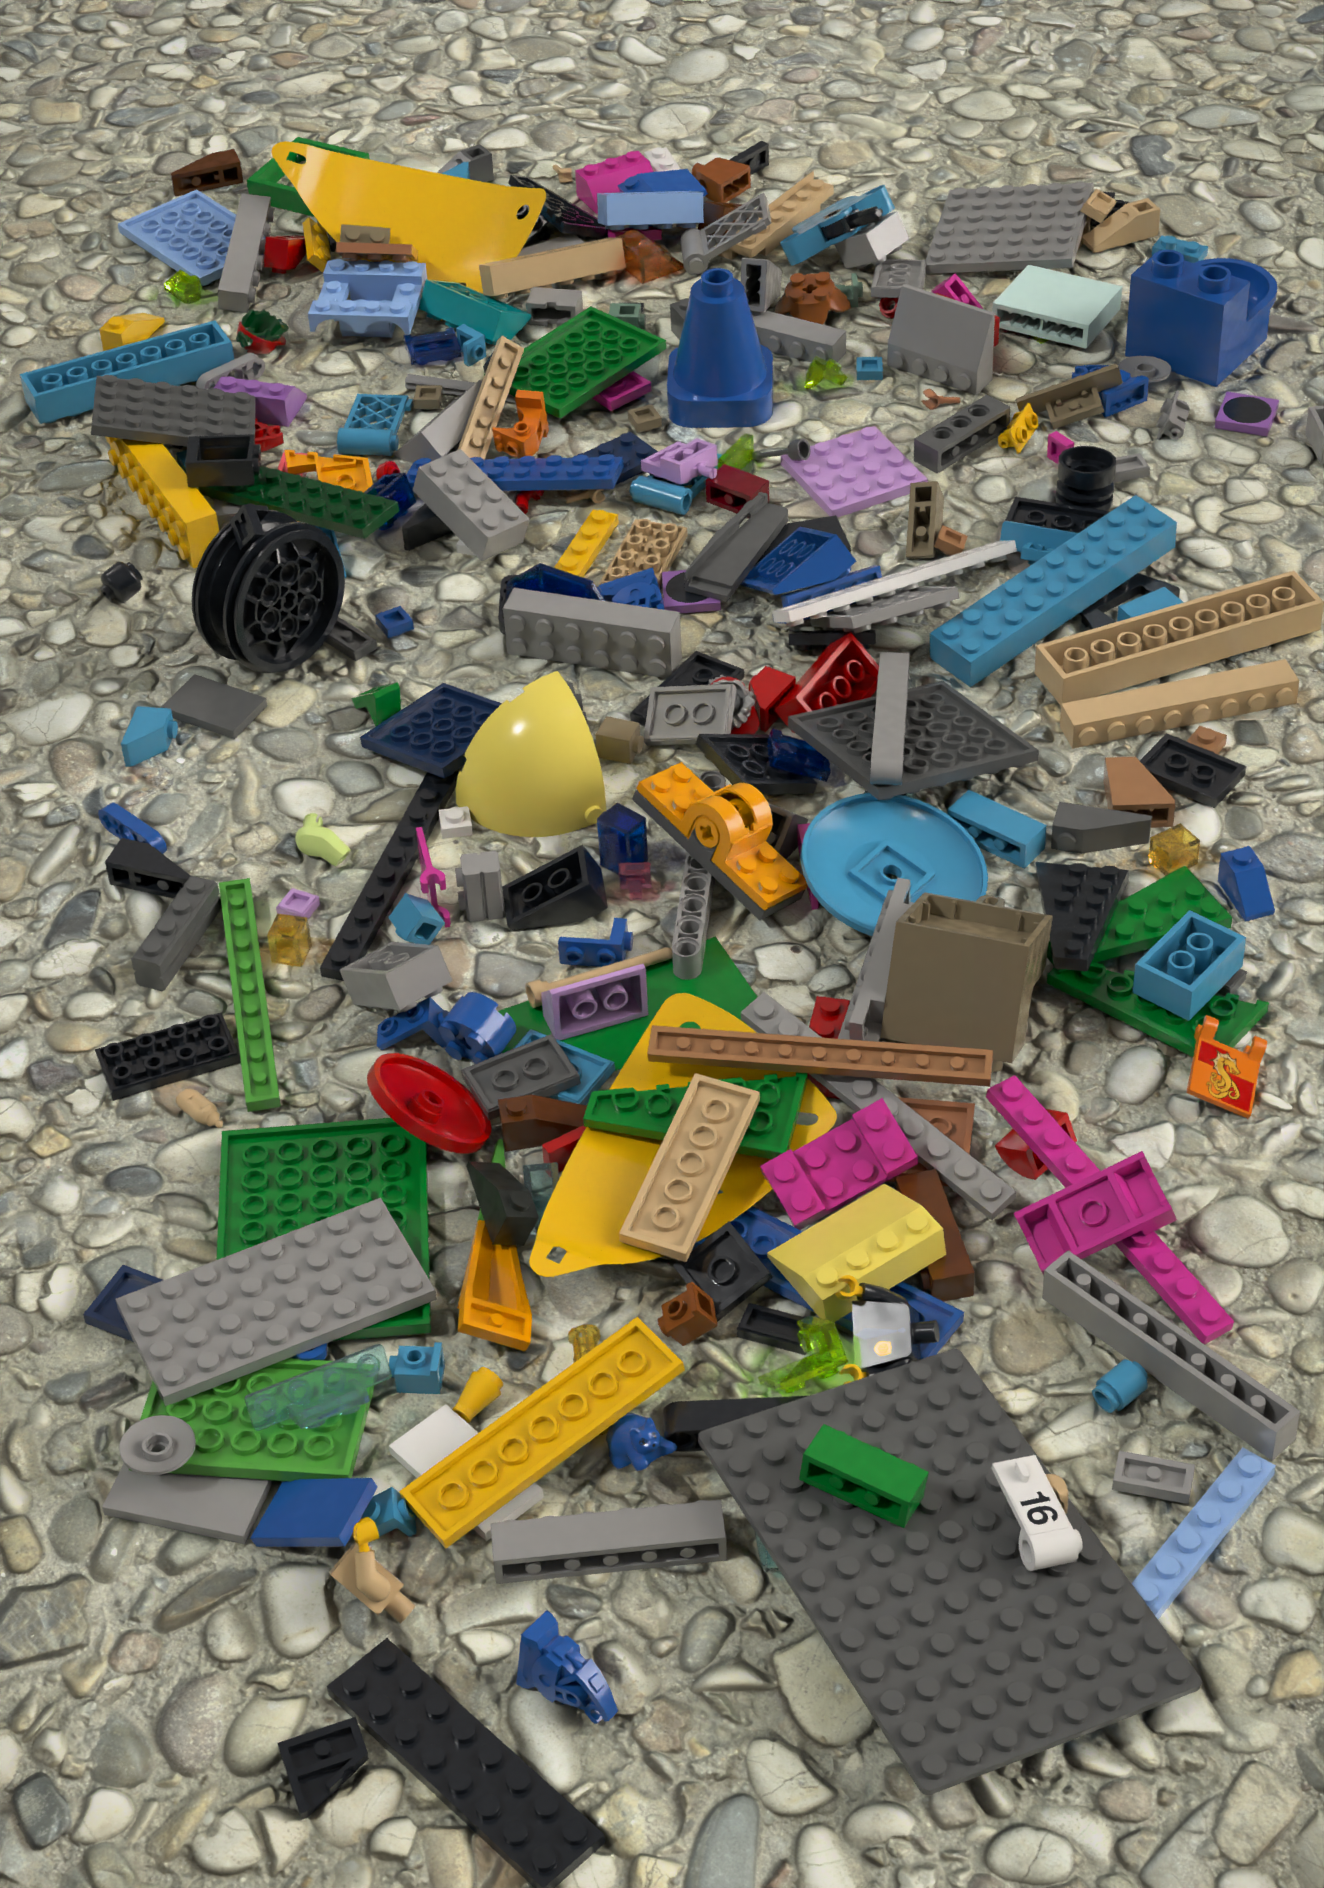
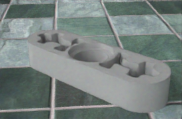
(245, 362)

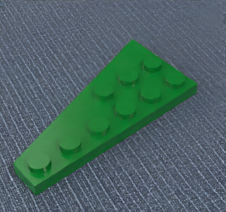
(1153, 911)

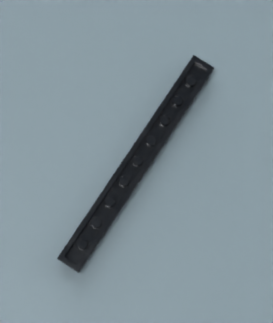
(388, 875)

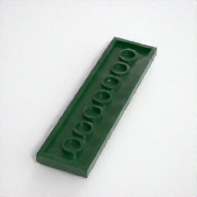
(311, 502)

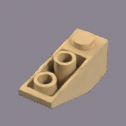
(1129, 224)

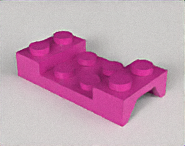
(840, 1165)
(1096, 1212)

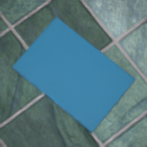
(591, 1068)

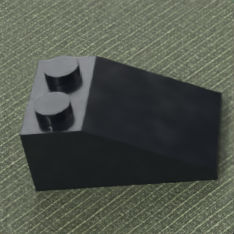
(556, 892)

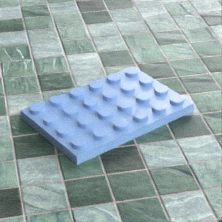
(185, 234)

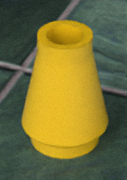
(478, 1393)

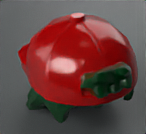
(261, 332)

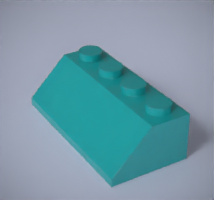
(466, 306)

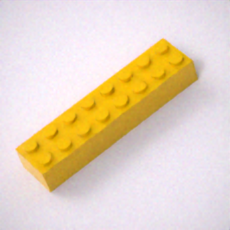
(165, 492)

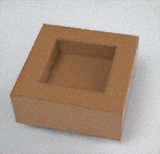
(950, 541)
(1208, 739)

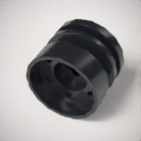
(1086, 477)

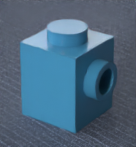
(416, 920)

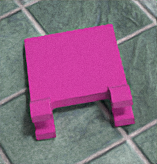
(430, 876)

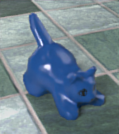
(636, 1442)

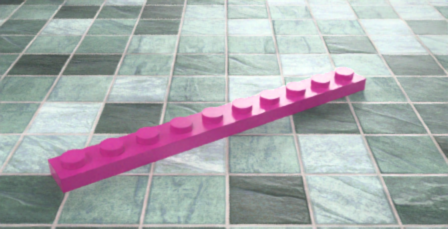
(1146, 1252)

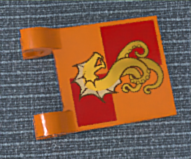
(1224, 1073)

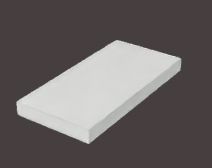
(439, 1437)

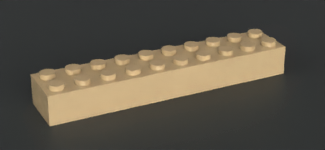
(1178, 637)

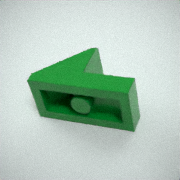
(380, 701)

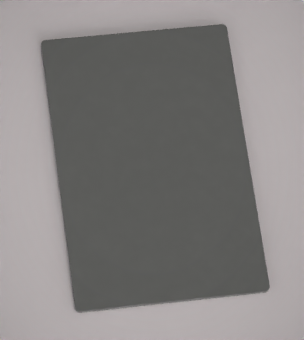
(940, 1618)

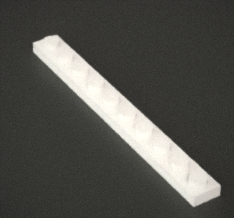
(886, 585)

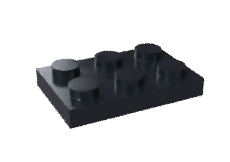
(1192, 770)

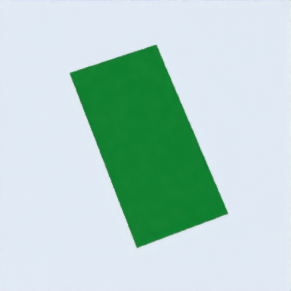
(717, 983)

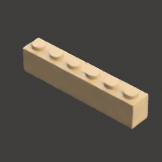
(551, 267)

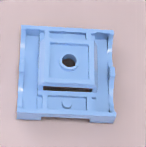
(380, 296)

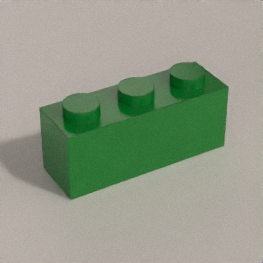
(863, 1475)

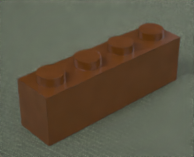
(952, 1274)

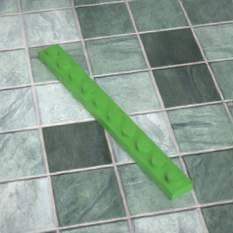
(249, 996)

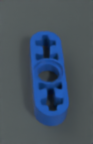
(127, 826)

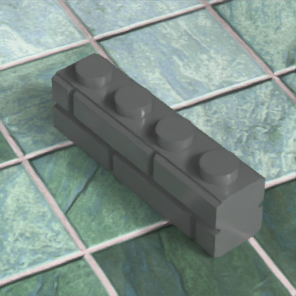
(176, 933)

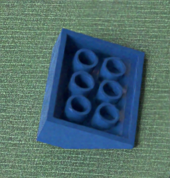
(800, 562)

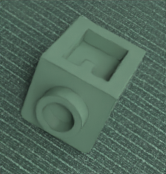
(852, 292)

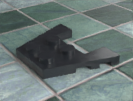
(1138, 584)

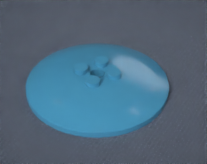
(866, 837)

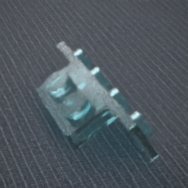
(320, 1392)

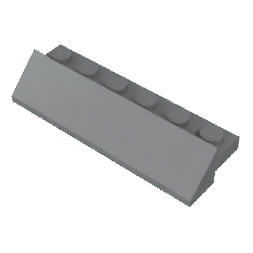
(867, 1003)

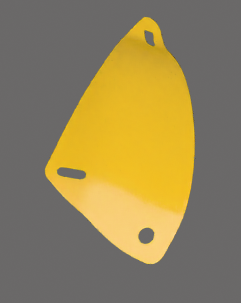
(444, 216)
(611, 1166)

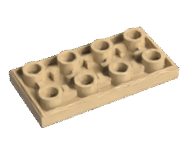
(645, 547)

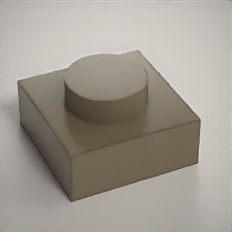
(428, 397)
(644, 418)

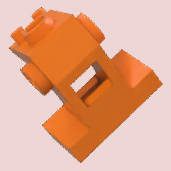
(528, 432)

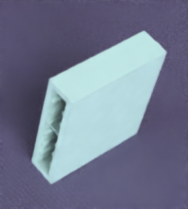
(1057, 306)

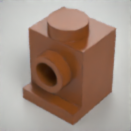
(688, 1315)

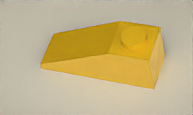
(128, 329)

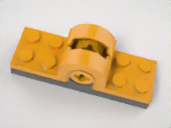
(725, 835)

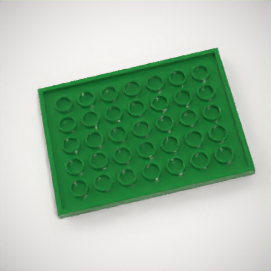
(308, 1172)

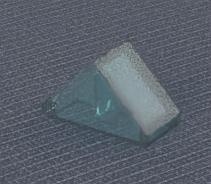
(541, 1182)

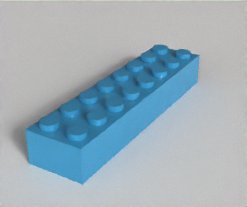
(169, 358)

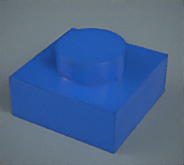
(394, 622)

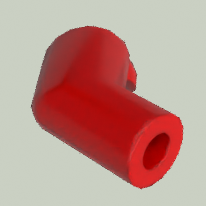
(523, 498)

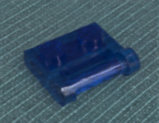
(432, 347)
(796, 756)

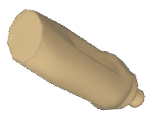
(199, 1108)

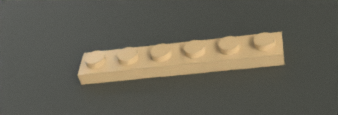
(491, 398)

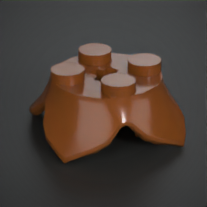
(812, 297)

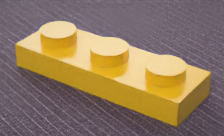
(316, 244)

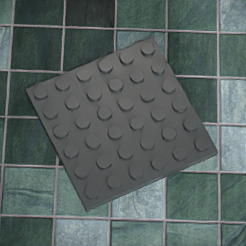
(944, 740)

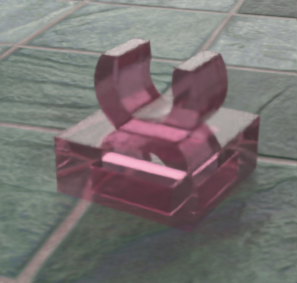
(635, 877)

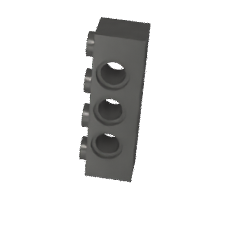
(961, 434)

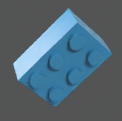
(1189, 965)

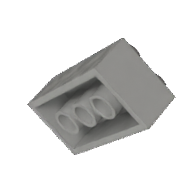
(471, 504)

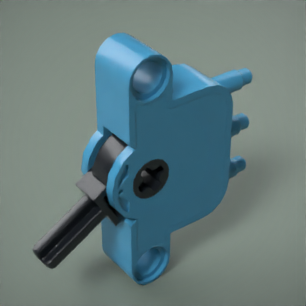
(836, 224)

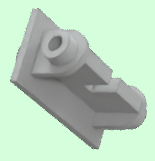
(1173, 417)

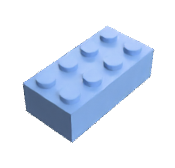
(646, 208)

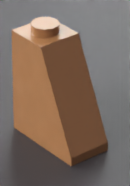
(1135, 790)

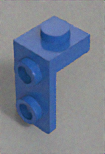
(597, 951)
(425, 1016)

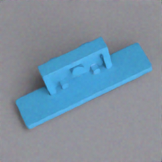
(1033, 540)

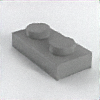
(1153, 1477)

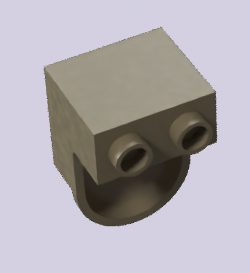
(964, 974)

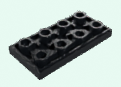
(167, 1056)

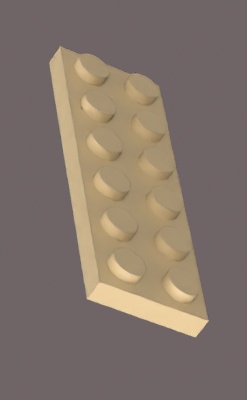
(689, 1167)

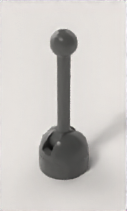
(793, 451)

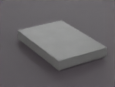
(683, 712)

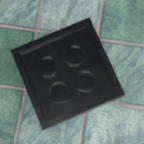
(746, 760)

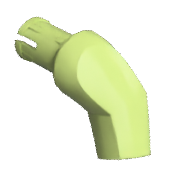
(320, 841)

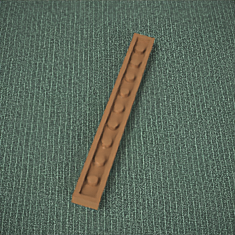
(820, 1055)

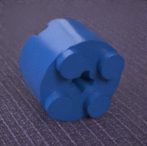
(476, 1029)

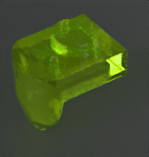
(184, 287)
(825, 369)

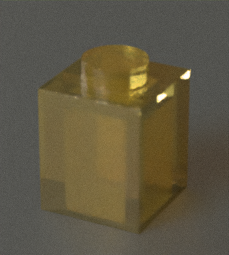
(1173, 849)
(289, 940)

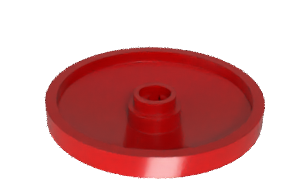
(428, 1103)

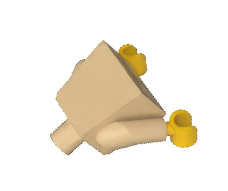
(369, 1578)

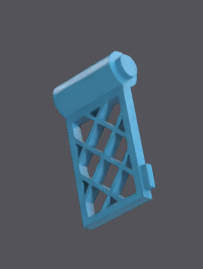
(373, 438)
(665, 493)

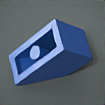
(1245, 883)

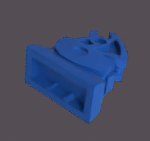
(1121, 397)
(635, 589)
(561, 1672)

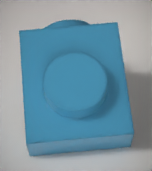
(471, 344)
(391, 1512)

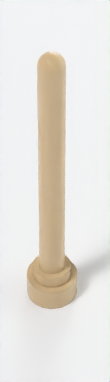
(536, 987)

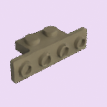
(1073, 398)

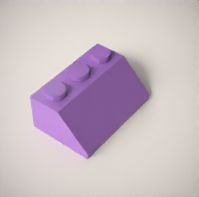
(273, 401)

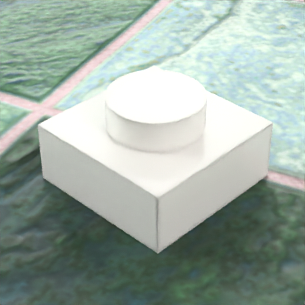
(455, 822)

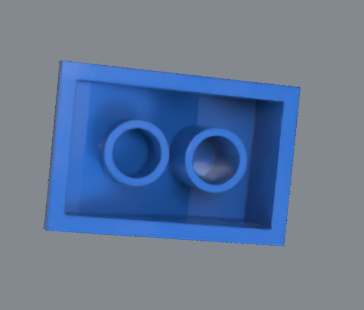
(661, 182)

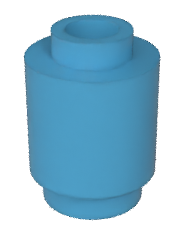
(1120, 1386)

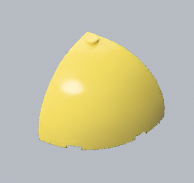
(534, 765)

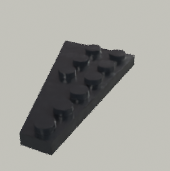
(564, 214)
(1081, 908)

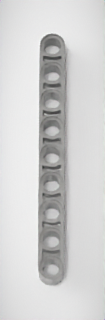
(890, 719)
(694, 906)

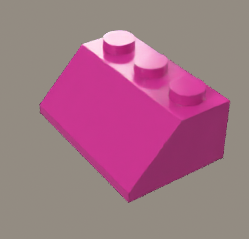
(607, 175)

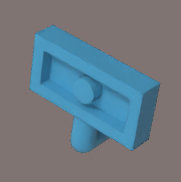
(1190, 250)

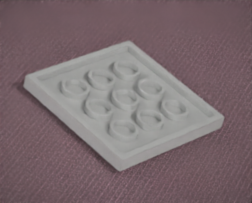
(887, 609)

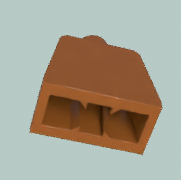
(723, 179)

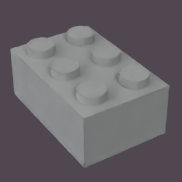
(396, 976)

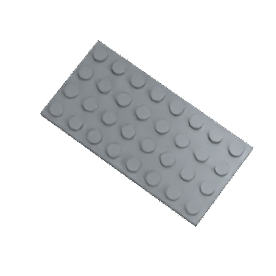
(274, 1301)

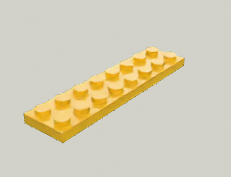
(541, 1432)

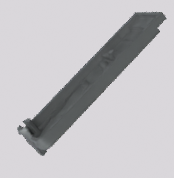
(735, 550)

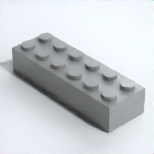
(592, 633)

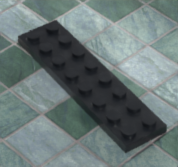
(466, 1766)

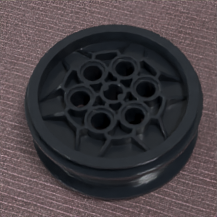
(274, 599)

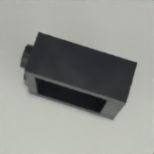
(222, 460)

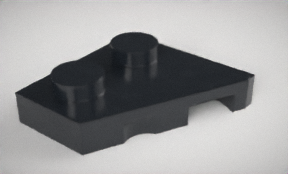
(322, 1762)

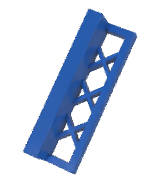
(851, 579)

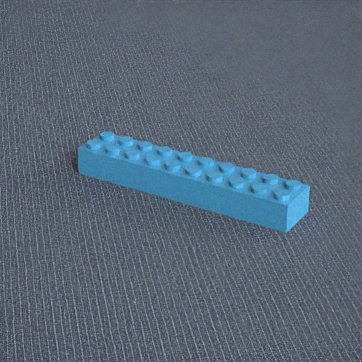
(1052, 590)

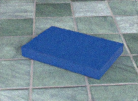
(314, 1512)

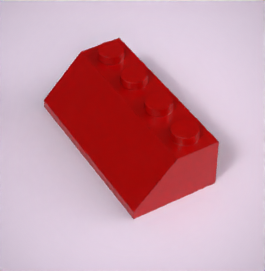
(837, 677)

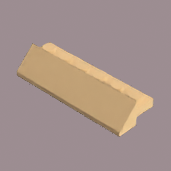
(786, 212)

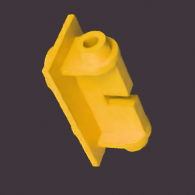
(1019, 429)

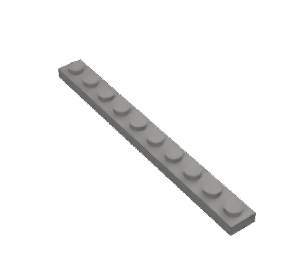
(931, 1146)

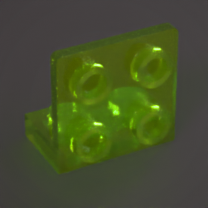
(825, 1353)

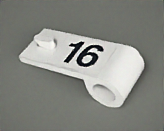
(1045, 1530)

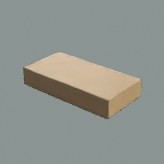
(1098, 206)

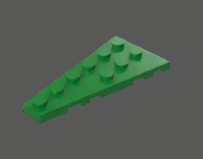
(1114, 995)
(652, 1112)

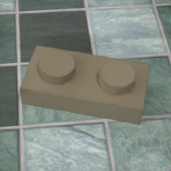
(364, 234)

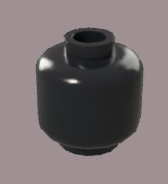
(121, 582)

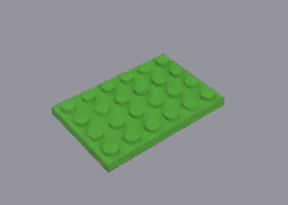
(282, 1452)

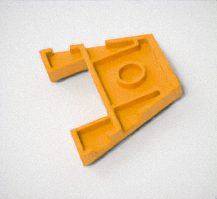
(340, 470)

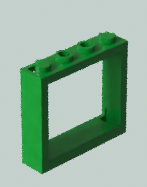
(283, 196)

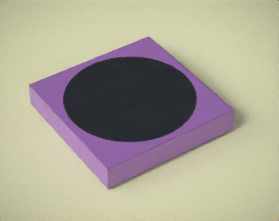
(1246, 414)
(681, 601)

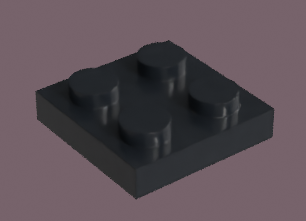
(724, 1269)

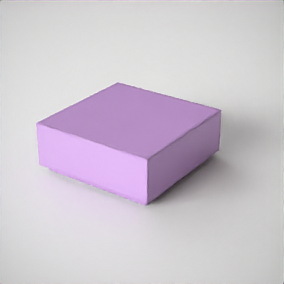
(298, 904)

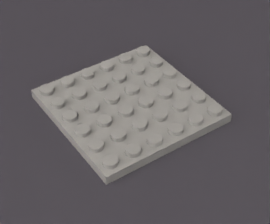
(1009, 228)

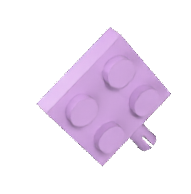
(683, 461)

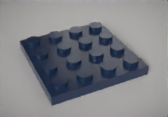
(432, 730)

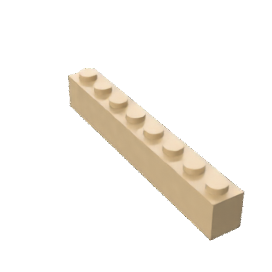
(1179, 703)

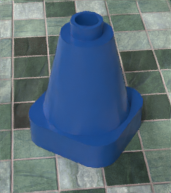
(720, 368)

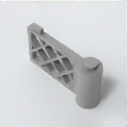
(699, 245)

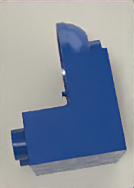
(1199, 313)

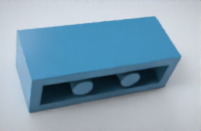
(999, 828)

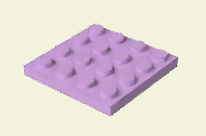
(854, 472)

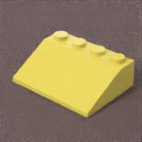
(872, 1239)

